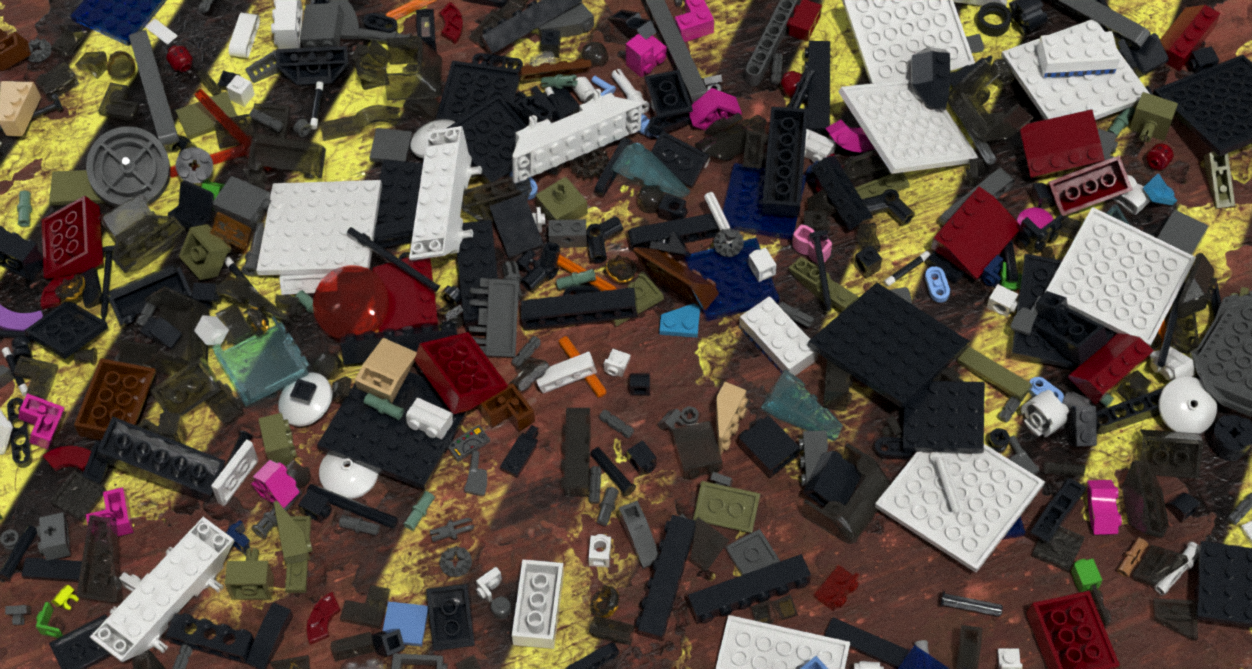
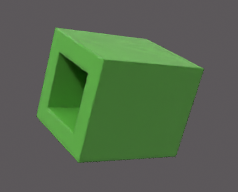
(1086, 574)

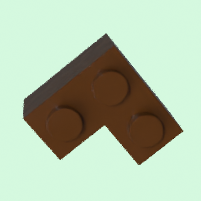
(12, 49)
(509, 405)

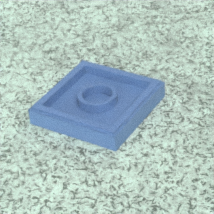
(410, 620)

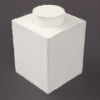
(240, 90)
(211, 330)

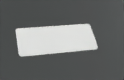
(161, 31)

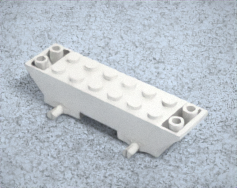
(594, 126)
(440, 196)
(165, 591)

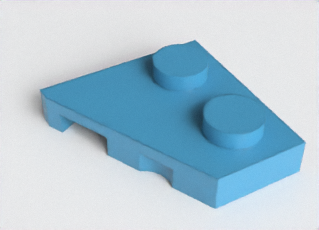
(1159, 191)
(681, 322)

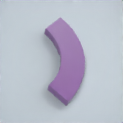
(17, 321)

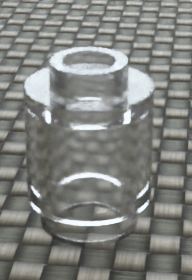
(544, 57)
(1075, 399)

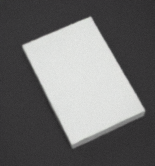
(235, 473)

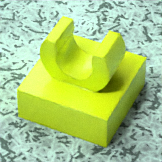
(62, 597)

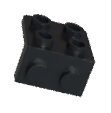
(1146, 58)
(565, 100)
(194, 205)
(1033, 238)

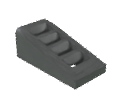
(268, 71)

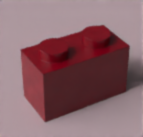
(804, 19)

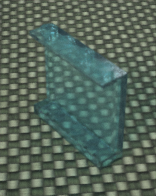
(262, 363)

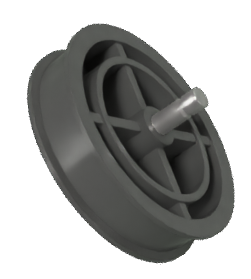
(126, 164)

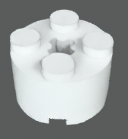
(1044, 413)

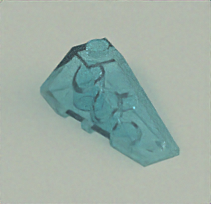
(643, 164)
(795, 405)

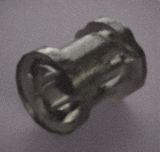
(86, 356)

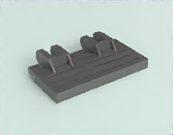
(499, 316)

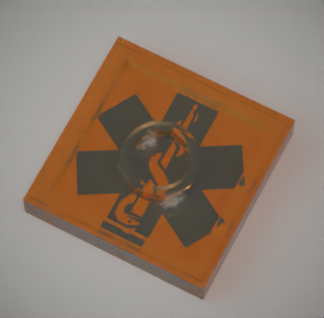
(230, 230)

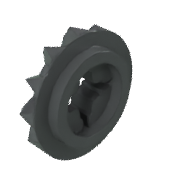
(39, 55)
(725, 249)
(462, 566)

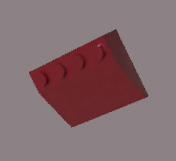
(1062, 144)
(976, 233)
(72, 239)
(409, 299)
(459, 371)
(1071, 633)

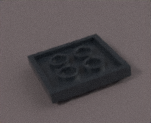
(66, 329)

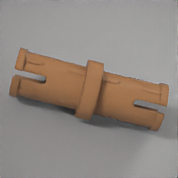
(1132, 557)

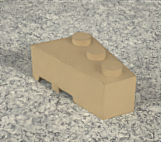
(17, 106)

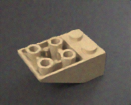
(385, 370)
(730, 407)

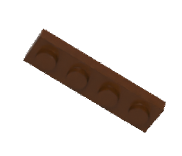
(564, 68)

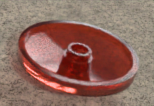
(350, 301)

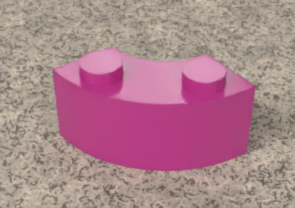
(849, 138)
(1103, 507)

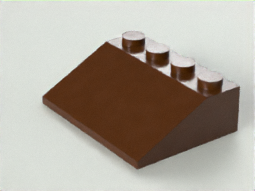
(677, 276)
(114, 391)

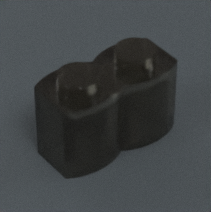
(236, 323)

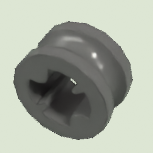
(302, 127)
(689, 410)
(9, 534)

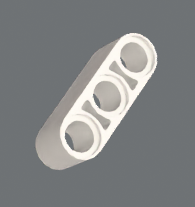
(244, 35)

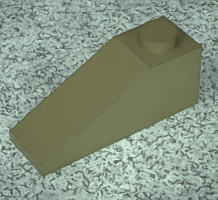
(1219, 179)
(292, 538)

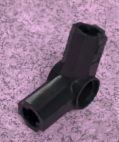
(894, 206)
(604, 231)
(544, 268)

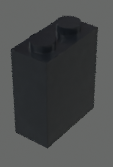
(768, 446)
(832, 480)

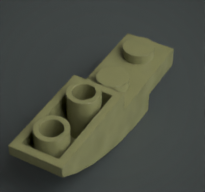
(809, 276)

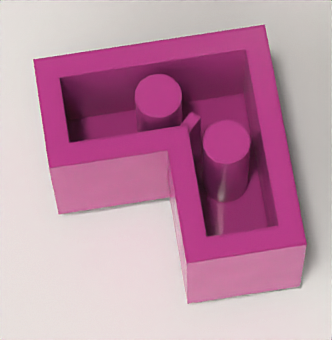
(696, 20)
(644, 54)
(712, 107)
(45, 417)
(275, 484)
(117, 506)

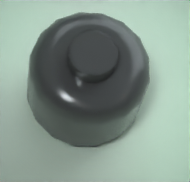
(500, 607)

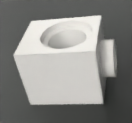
(762, 264)
(1003, 301)
(596, 558)

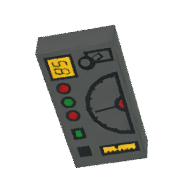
(468, 442)

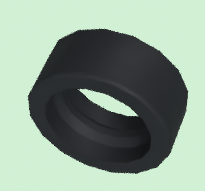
(997, 9)

